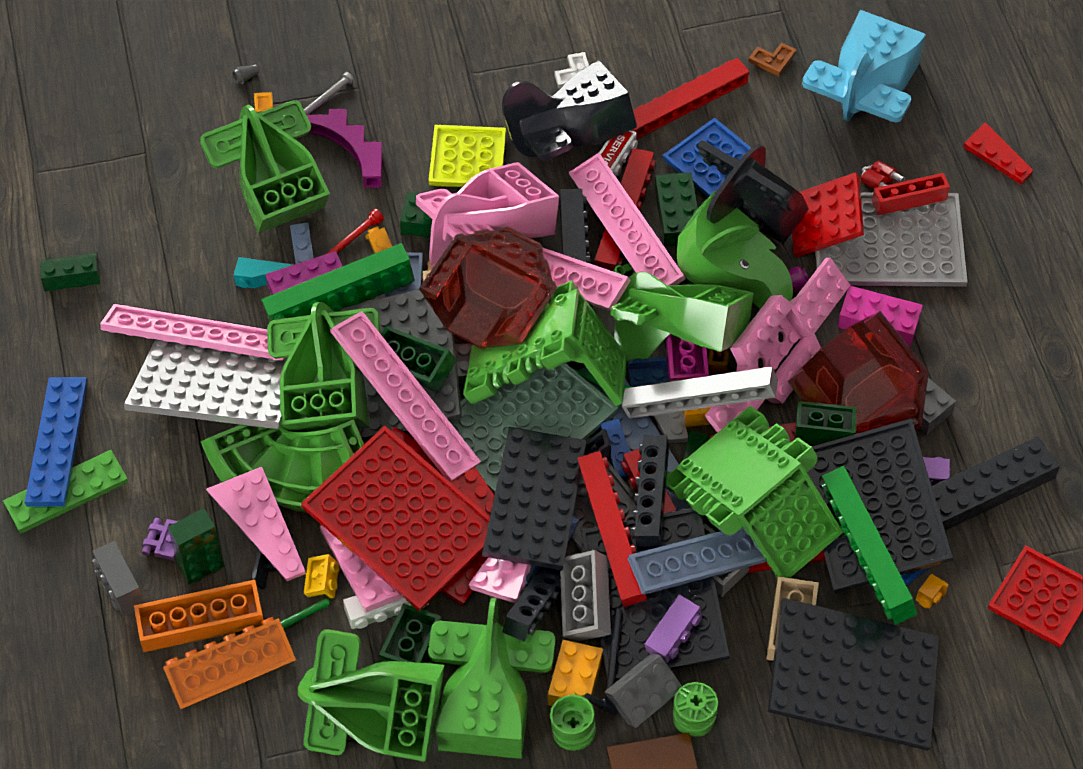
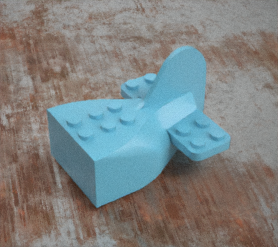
(871, 68)

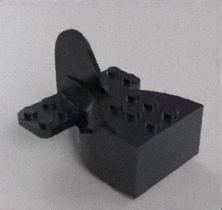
(582, 113)
(754, 191)

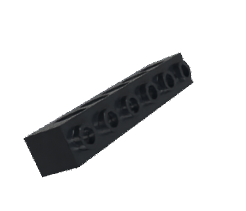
(651, 534)
(533, 604)

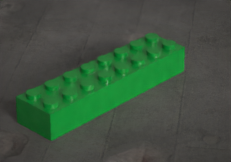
(344, 286)
(868, 546)

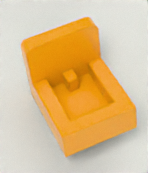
(263, 101)
(378, 239)

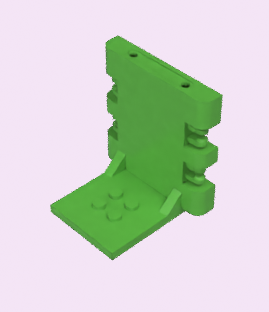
(562, 333)
(759, 484)

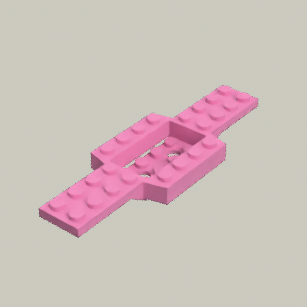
(795, 321)

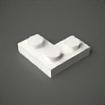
(577, 63)

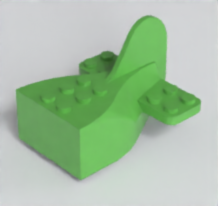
(275, 169)
(695, 313)
(319, 379)
(486, 697)
(381, 706)

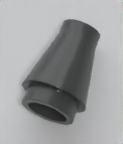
(244, 73)

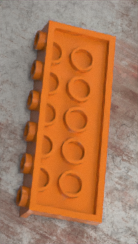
(228, 662)

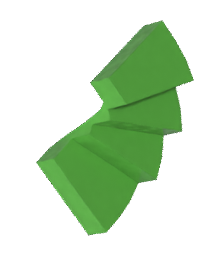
(291, 460)

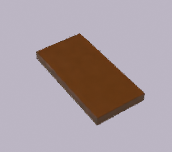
(657, 753)

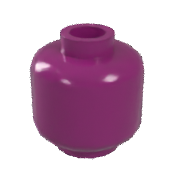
(798, 277)

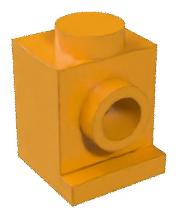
(931, 591)

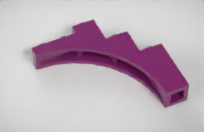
(352, 138)

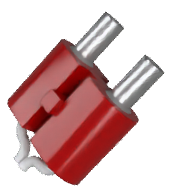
(879, 175)

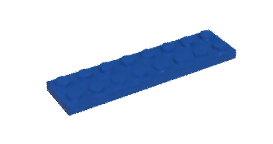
(56, 442)

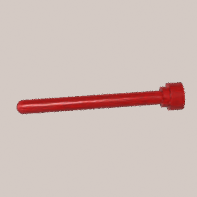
(374, 218)

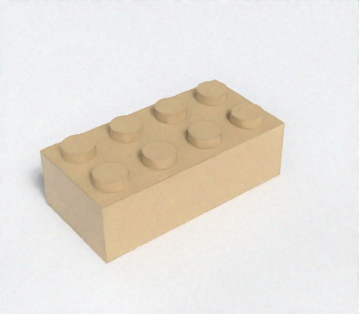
(791, 589)

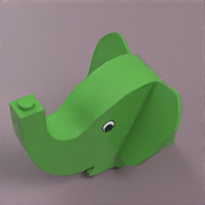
(731, 256)

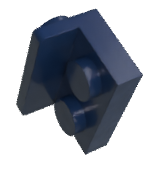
(647, 371)

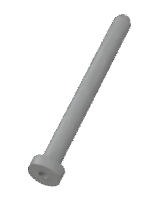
(347, 79)

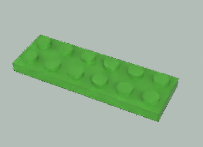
(86, 483)

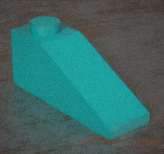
(252, 272)

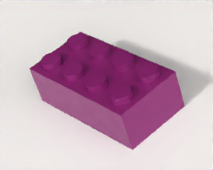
(301, 272)

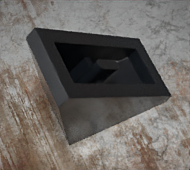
(601, 443)

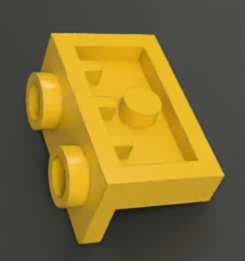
(321, 576)

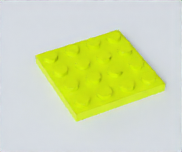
(464, 152)

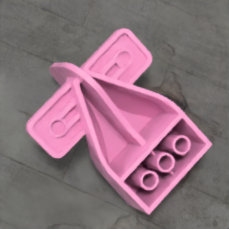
(489, 201)

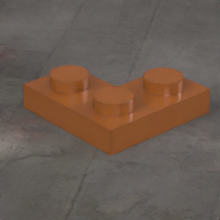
(773, 62)

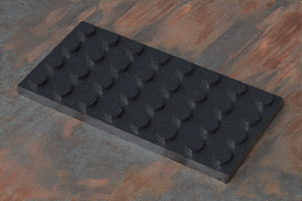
(534, 498)

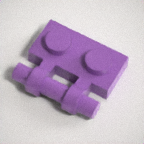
(163, 547)

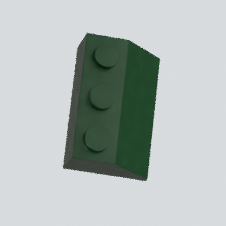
(70, 271)
(824, 422)

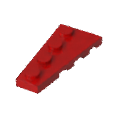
(995, 151)

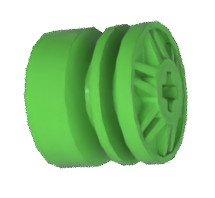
(573, 712)
(695, 719)

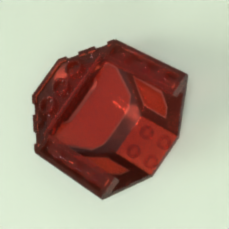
(490, 287)
(867, 370)

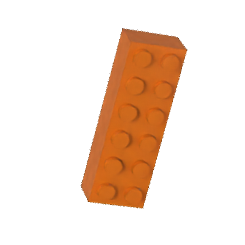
(198, 615)

